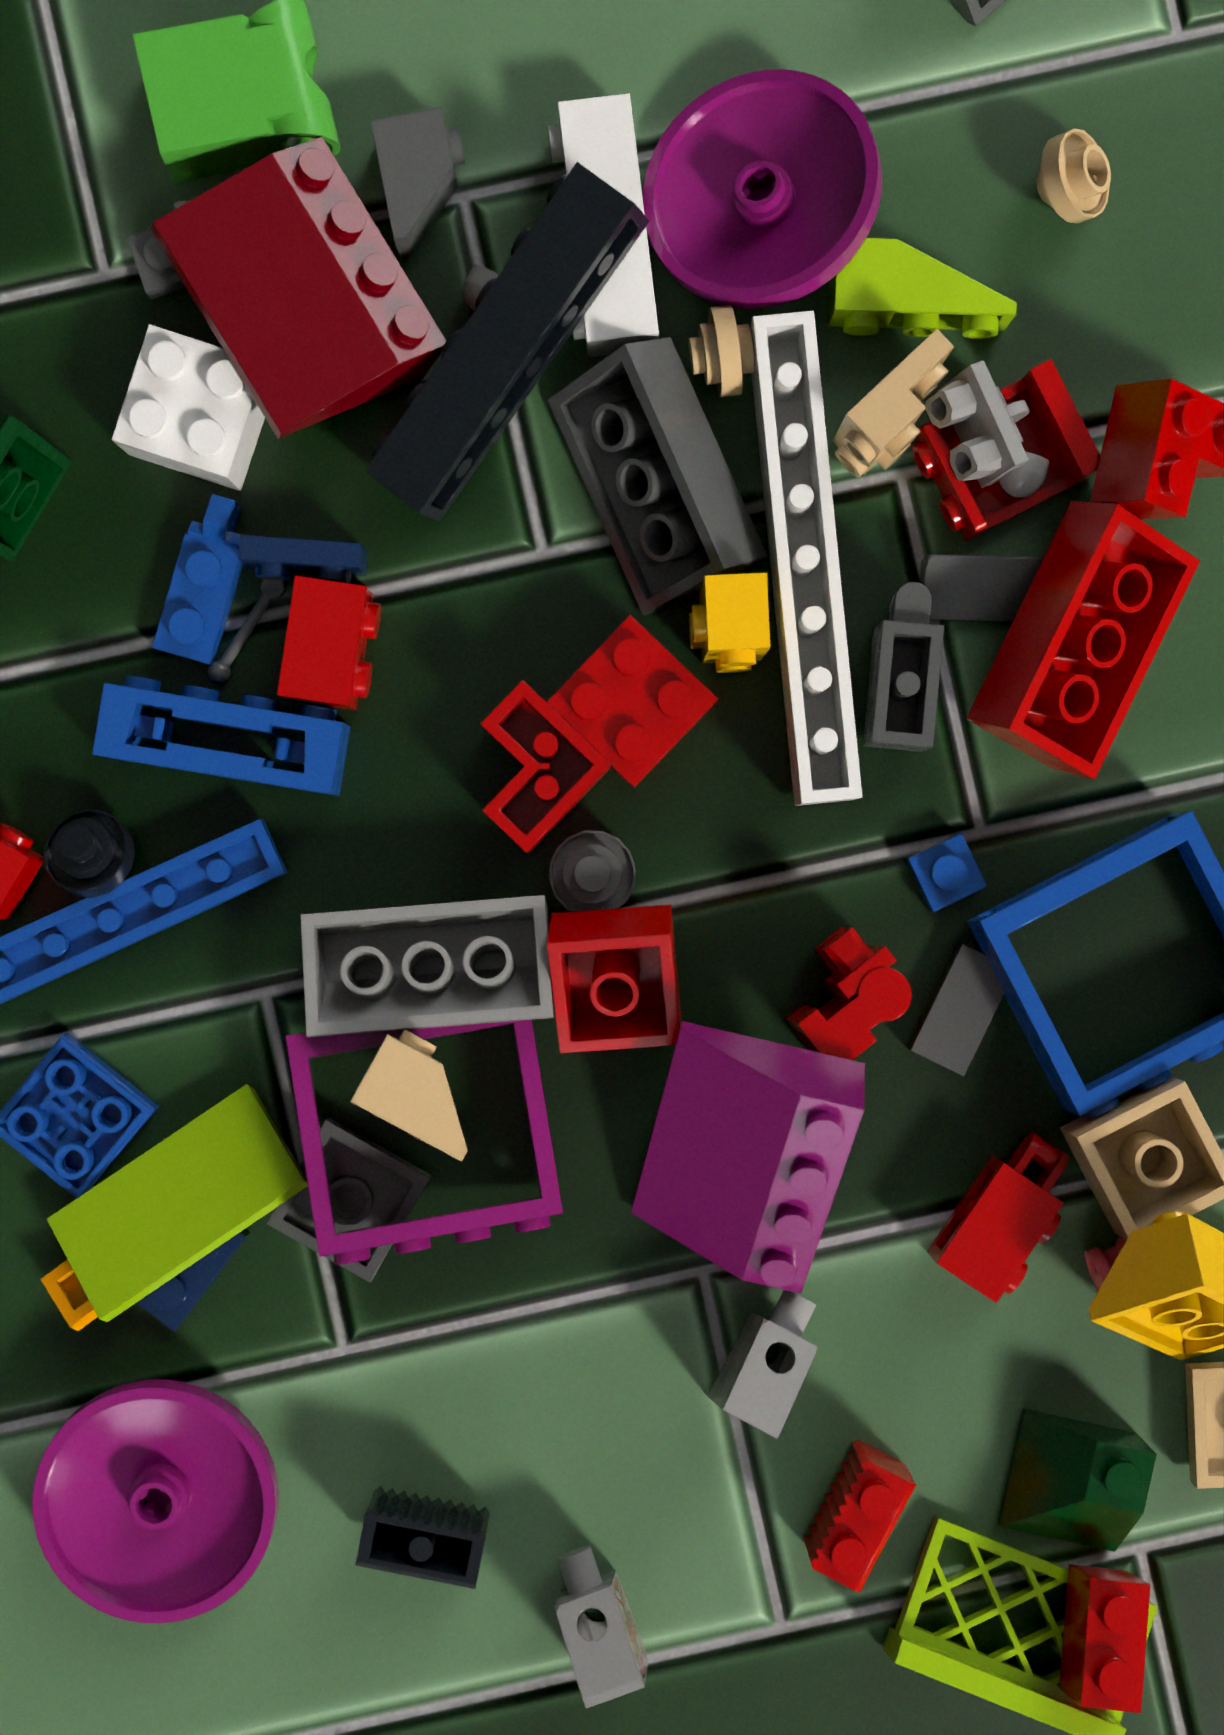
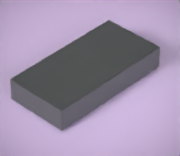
(959, 1011)

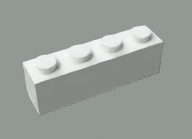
(603, 140)

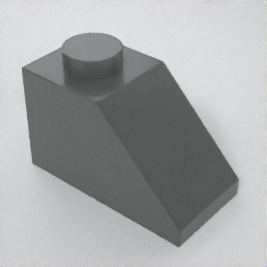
(416, 171)

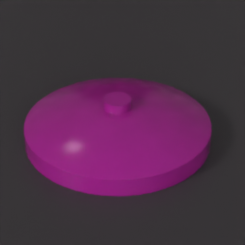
(762, 189)
(155, 1501)

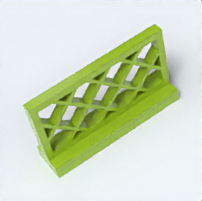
(988, 1674)

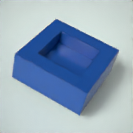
(946, 872)

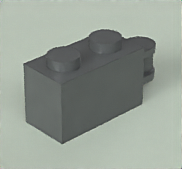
(904, 674)

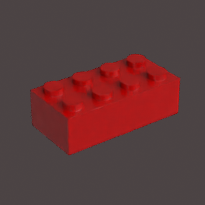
(1083, 638)

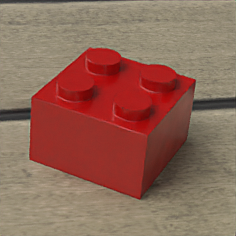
(632, 701)
(614, 978)

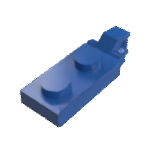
(202, 585)

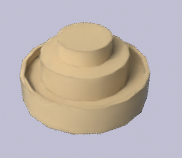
(1074, 176)
(722, 351)

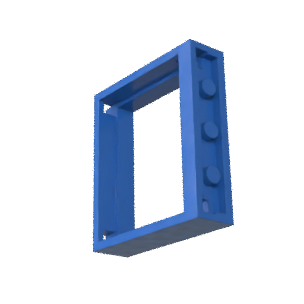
(994, 924)

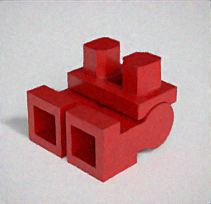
(864, 993)

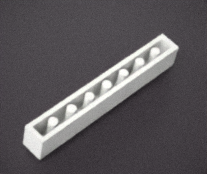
(804, 559)

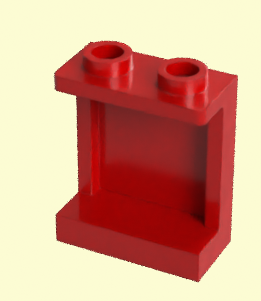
(1049, 430)

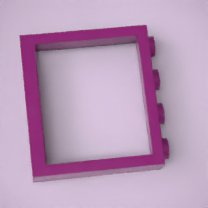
(415, 1234)

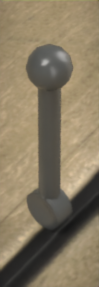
(220, 670)

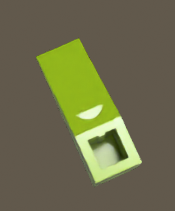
(906, 289)

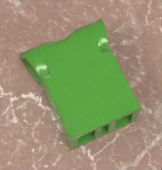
(234, 89)

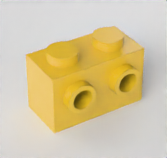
(731, 621)

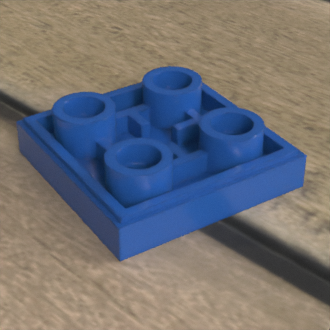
(74, 1116)

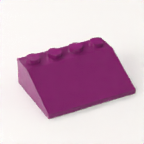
(749, 1151)

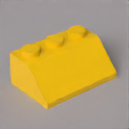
(1167, 1287)

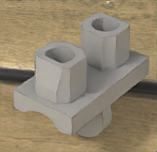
(983, 424)

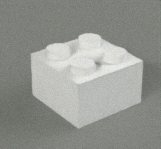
(189, 410)

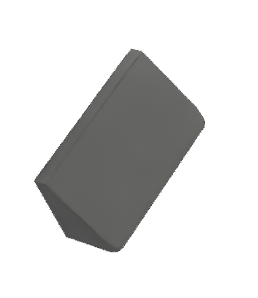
(977, 586)

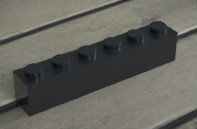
(507, 342)

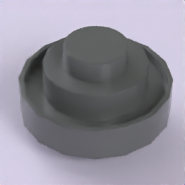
(592, 872)

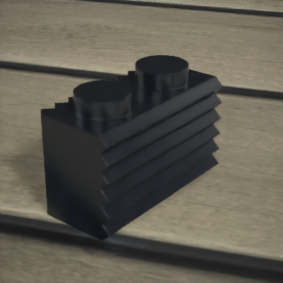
(423, 1538)

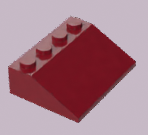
(300, 288)

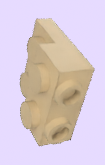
(884, 420)

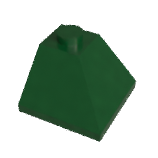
(1076, 1480)

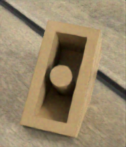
(412, 1093)

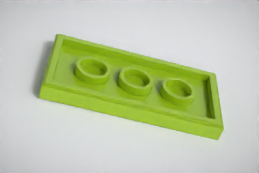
(177, 1203)

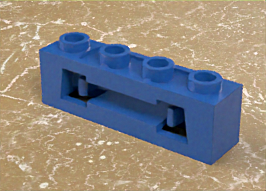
(126, 720)

